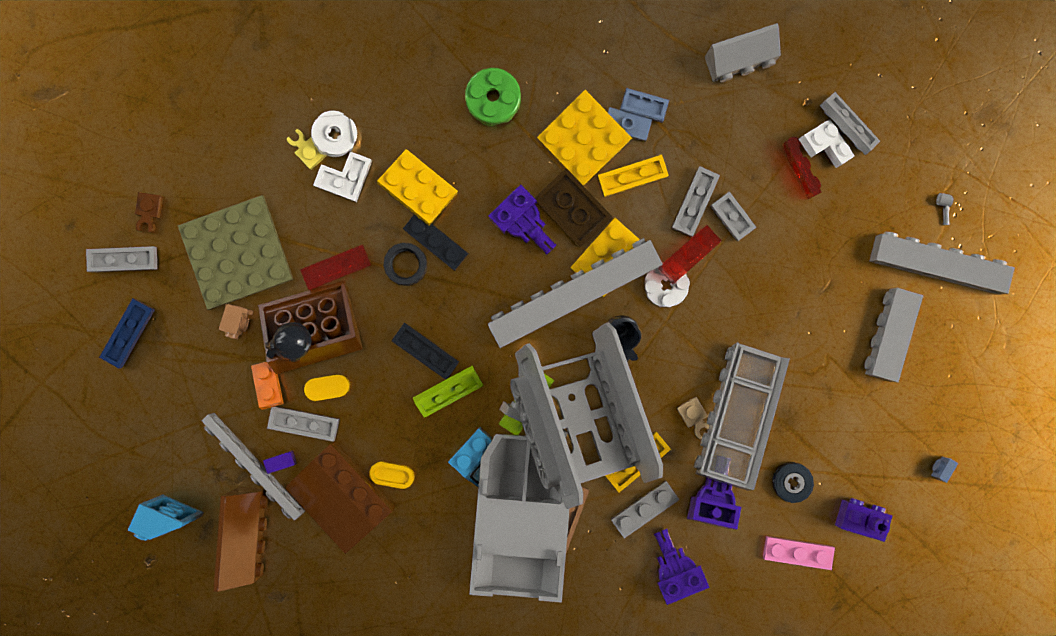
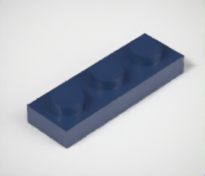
(127, 333)

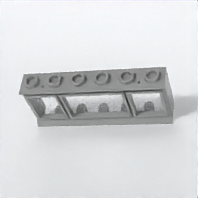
(741, 416)

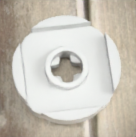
(327, 145)
(665, 298)

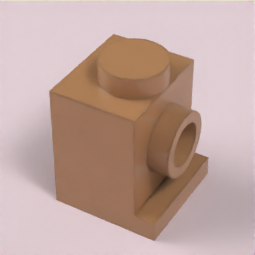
(235, 320)

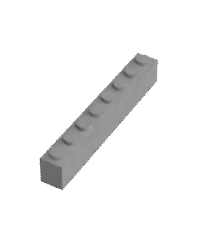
(574, 293)

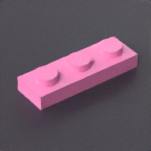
(798, 552)

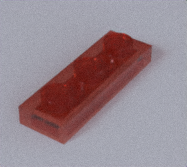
(689, 254)
(336, 267)

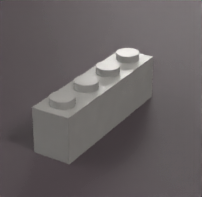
(893, 334)

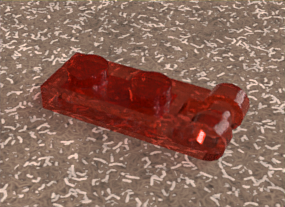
(801, 167)

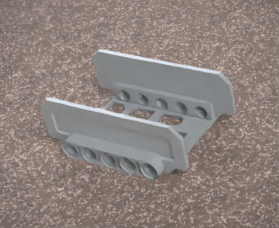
(631, 432)

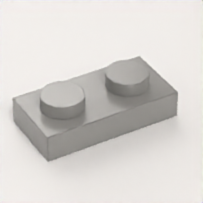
(733, 216)

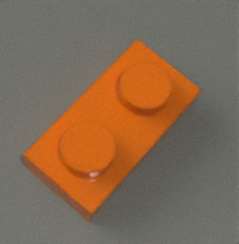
(266, 386)

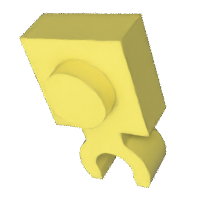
(307, 151)

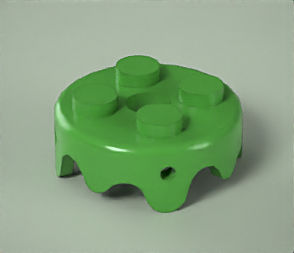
(495, 112)

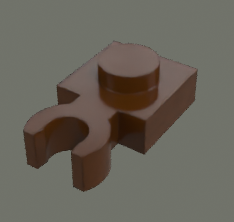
(148, 207)

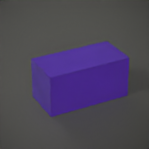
(280, 462)

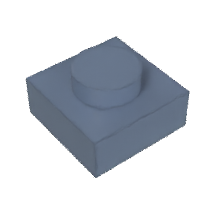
(943, 469)

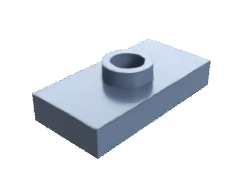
(644, 105)
(633, 124)

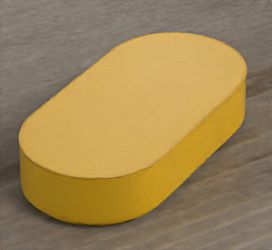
(327, 387)
(391, 475)

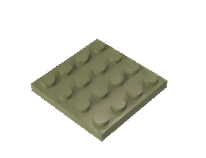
(235, 252)

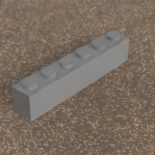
(942, 264)

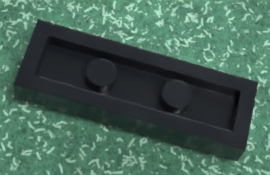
(436, 242)
(425, 351)

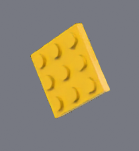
(584, 137)

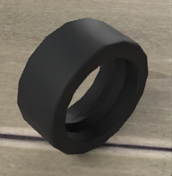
(388, 262)

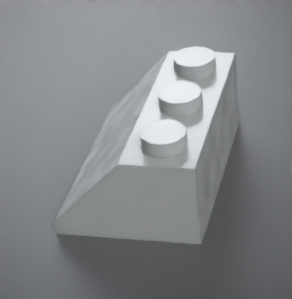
(744, 53)

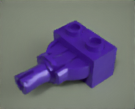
(519, 216)
(715, 505)
(864, 520)
(679, 575)

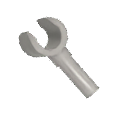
(946, 201)

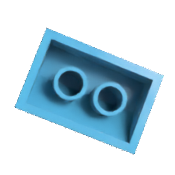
(160, 517)

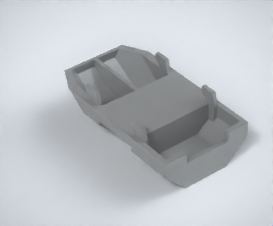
(517, 526)

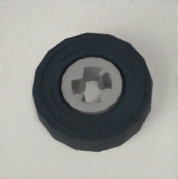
(803, 477)

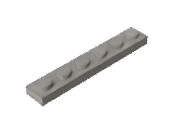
(247, 460)

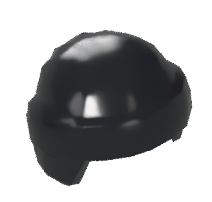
(628, 334)
(289, 342)

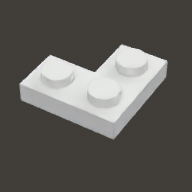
(827, 138)
(345, 183)

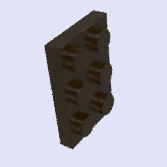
(572, 207)

